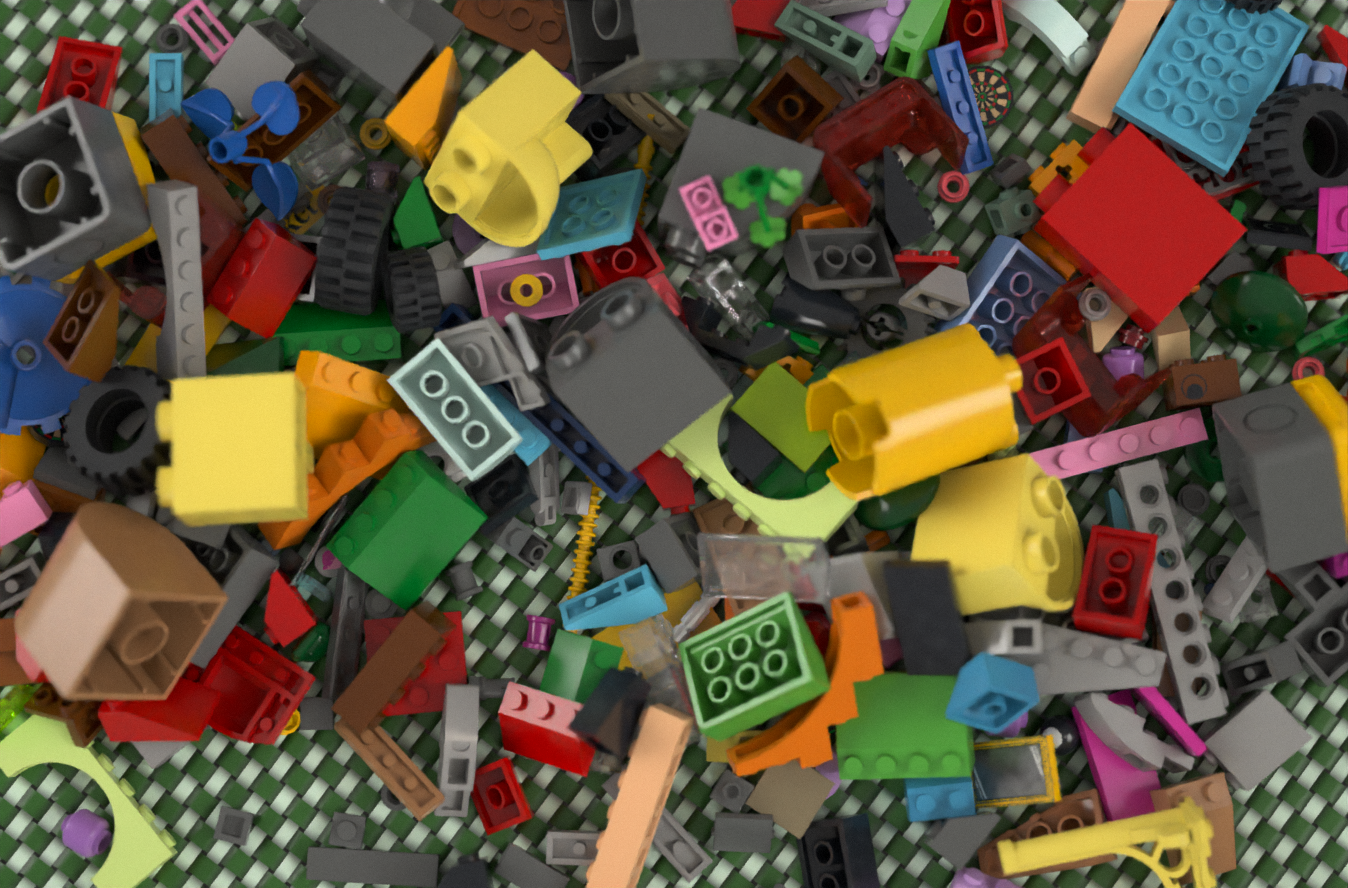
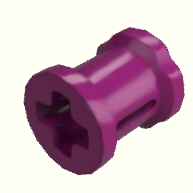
(538, 632)

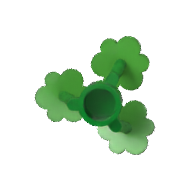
(753, 186)

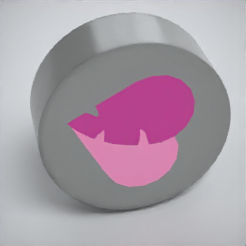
(327, 563)

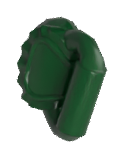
(312, 644)

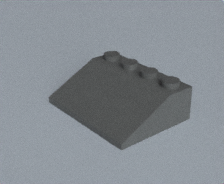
(241, 572)

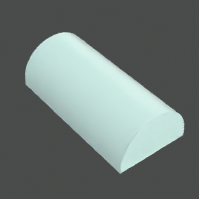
(455, 410)

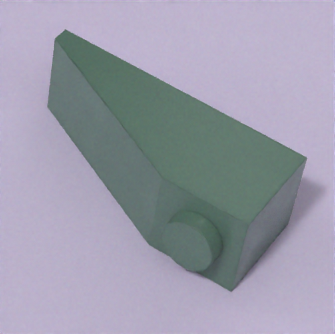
(828, 40)

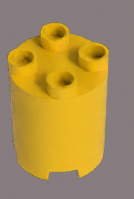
(915, 411)

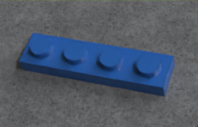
(960, 103)

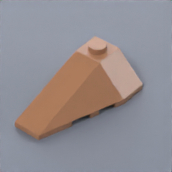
(1070, 813)

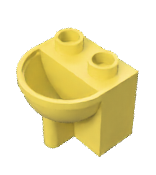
(510, 154)
(236, 450)
(1004, 536)

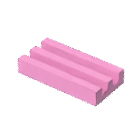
(188, 9)

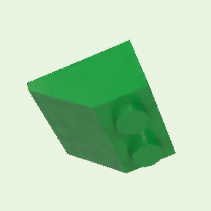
(416, 219)
(577, 666)

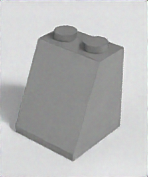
(259, 55)
(864, 573)
(1253, 740)

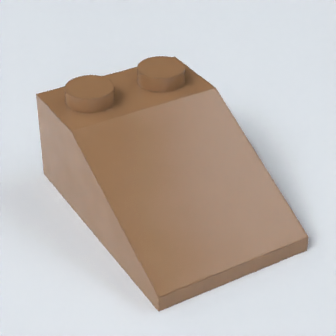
(1213, 796)

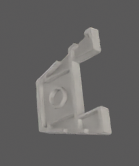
(491, 358)

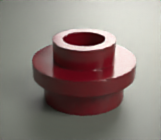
(1132, 336)

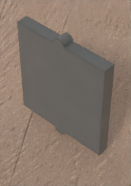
(742, 832)

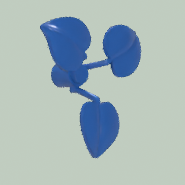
(278, 107)

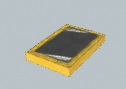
(1015, 772)

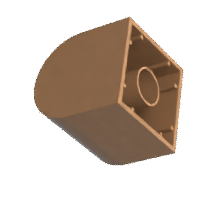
(118, 607)

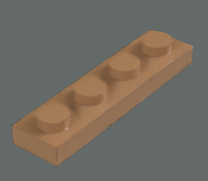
(393, 768)

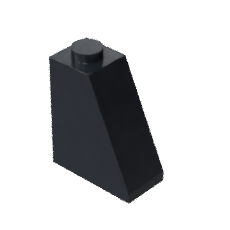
(612, 712)

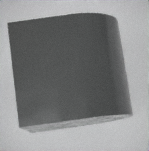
(650, 44)

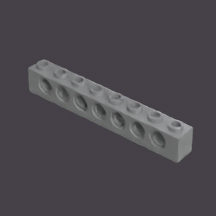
(1214, 700)

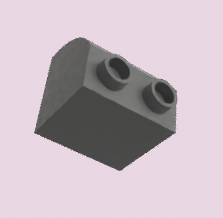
(721, 149)

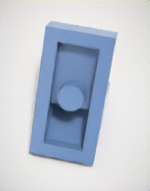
(1305, 71)

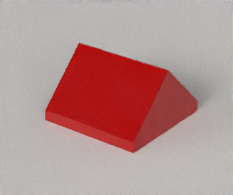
(500, 796)

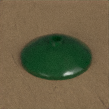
(1259, 311)
(897, 506)

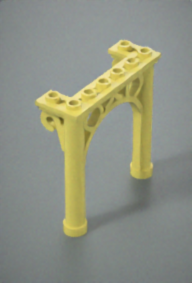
(1169, 829)

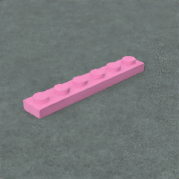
(1122, 444)

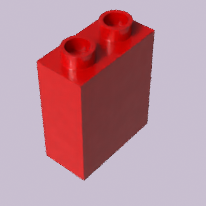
(1136, 225)

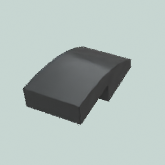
(528, 870)

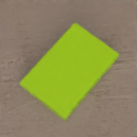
(777, 412)

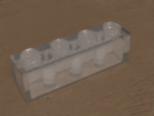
(656, 655)

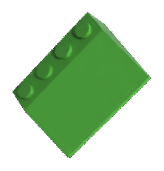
(752, 668)
(904, 730)

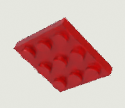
(428, 690)

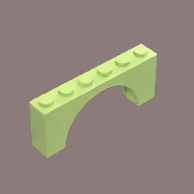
(808, 516)
(137, 843)

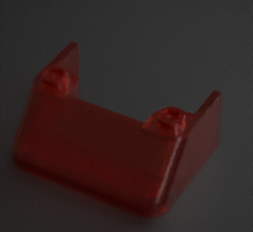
(889, 116)
(222, 237)
(1109, 397)

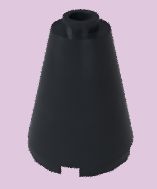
(814, 311)

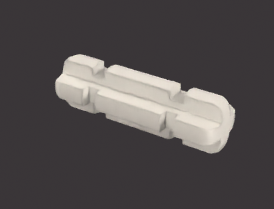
(693, 618)

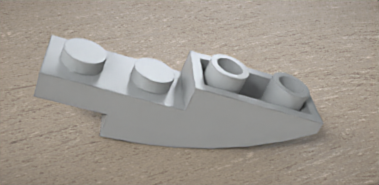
(1124, 735)
(457, 748)

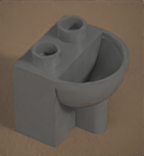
(380, 42)
(632, 370)

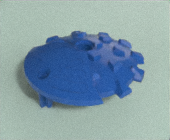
(38, 390)

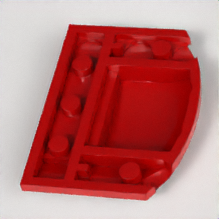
(256, 688)

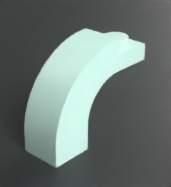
(1055, 29)

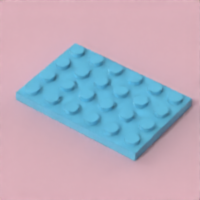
(1209, 77)

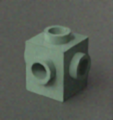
(1013, 211)

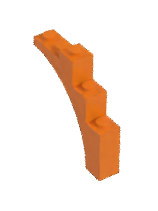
(346, 464)
(803, 731)

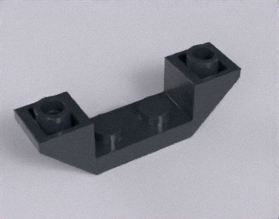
(765, 348)

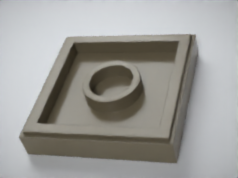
(790, 795)

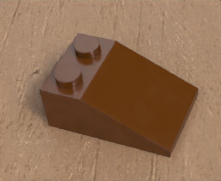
(87, 325)

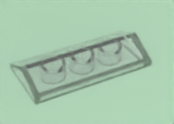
(764, 566)

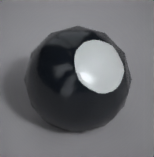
(1064, 733)

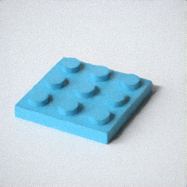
(593, 215)

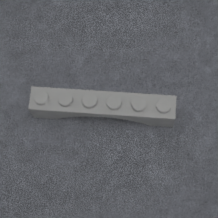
(176, 224)

